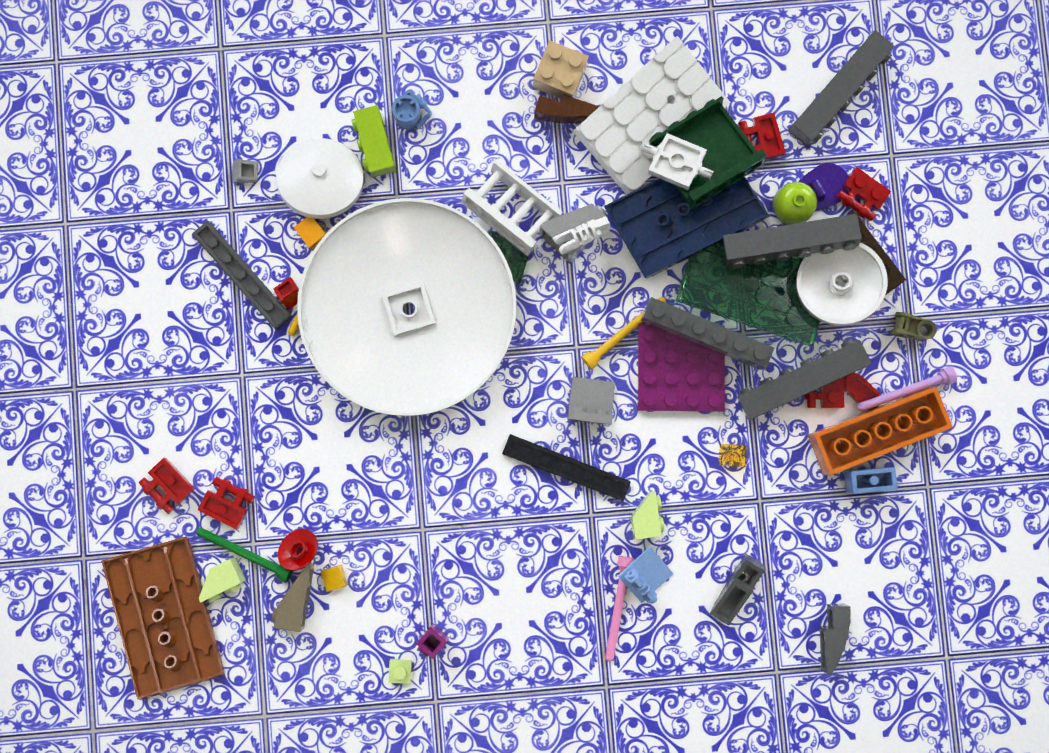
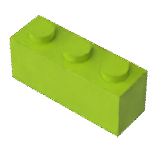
(373, 141)

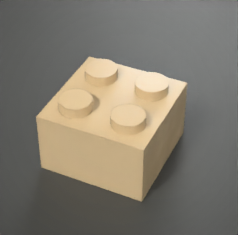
(560, 70)

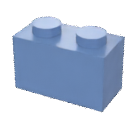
(870, 480)

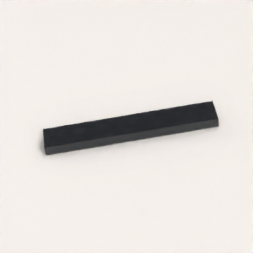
(566, 467)

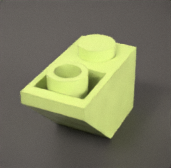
(646, 518)
(222, 578)

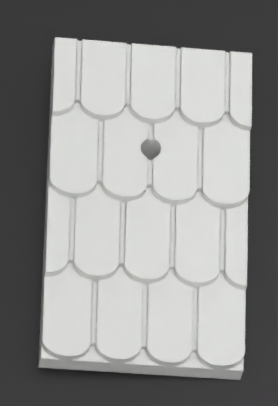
(646, 104)

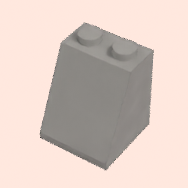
(569, 221)

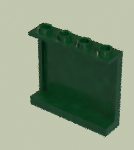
(727, 147)

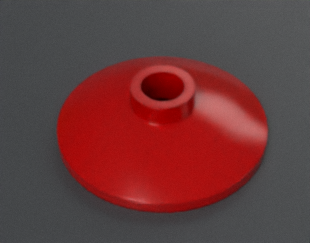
(291, 546)

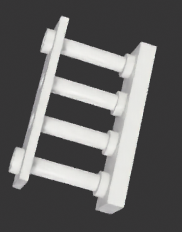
(508, 226)

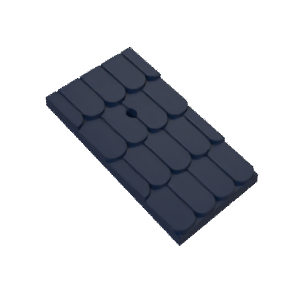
(666, 231)

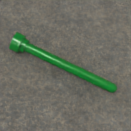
(282, 573)

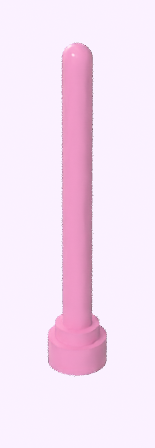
(623, 563)

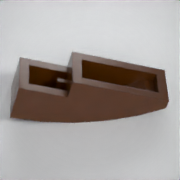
(566, 111)

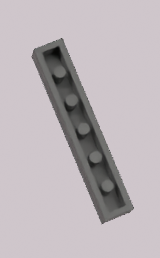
(841, 88)
(791, 241)
(707, 334)
(803, 380)

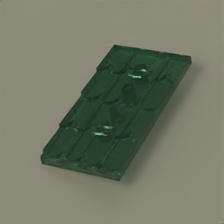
(751, 295)

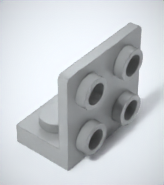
(591, 401)

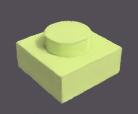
(400, 671)

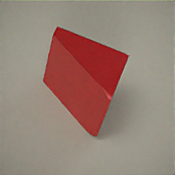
(287, 293)

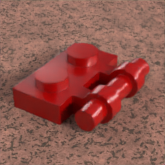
(767, 134)
(866, 189)
(830, 396)
(171, 481)
(223, 509)

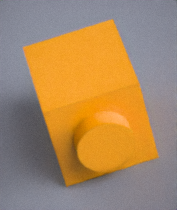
(310, 232)

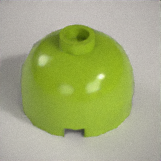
(794, 203)

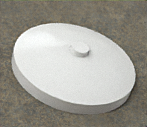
(320, 178)
(842, 285)

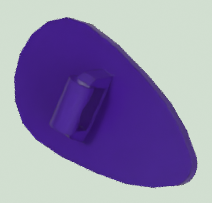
(826, 182)

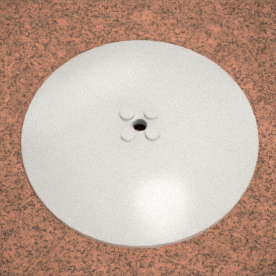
(357, 295)

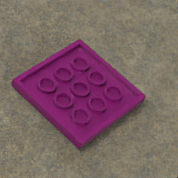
(678, 373)

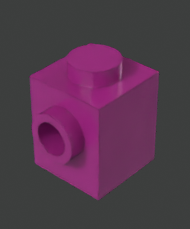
(432, 641)

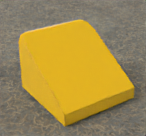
(334, 578)

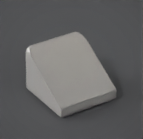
(244, 171)

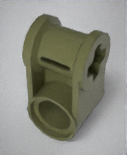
(909, 327)

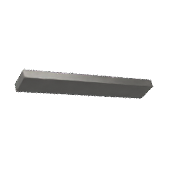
(242, 275)

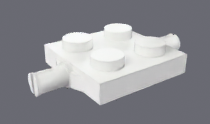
(677, 161)

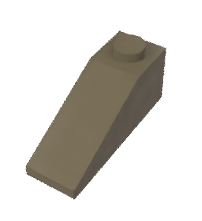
(293, 607)

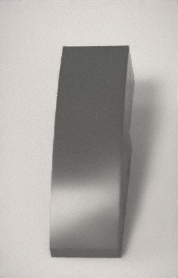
(737, 589)
(834, 636)

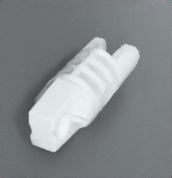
(582, 234)

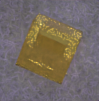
(732, 455)

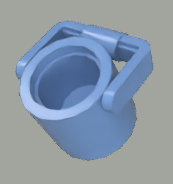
(407, 111)

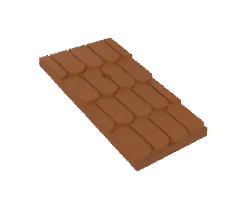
(158, 601)

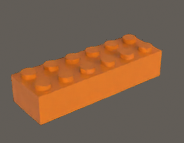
(880, 431)

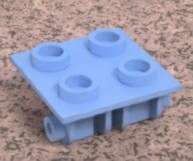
(646, 575)

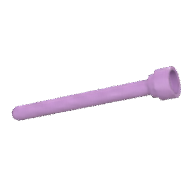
(945, 376)

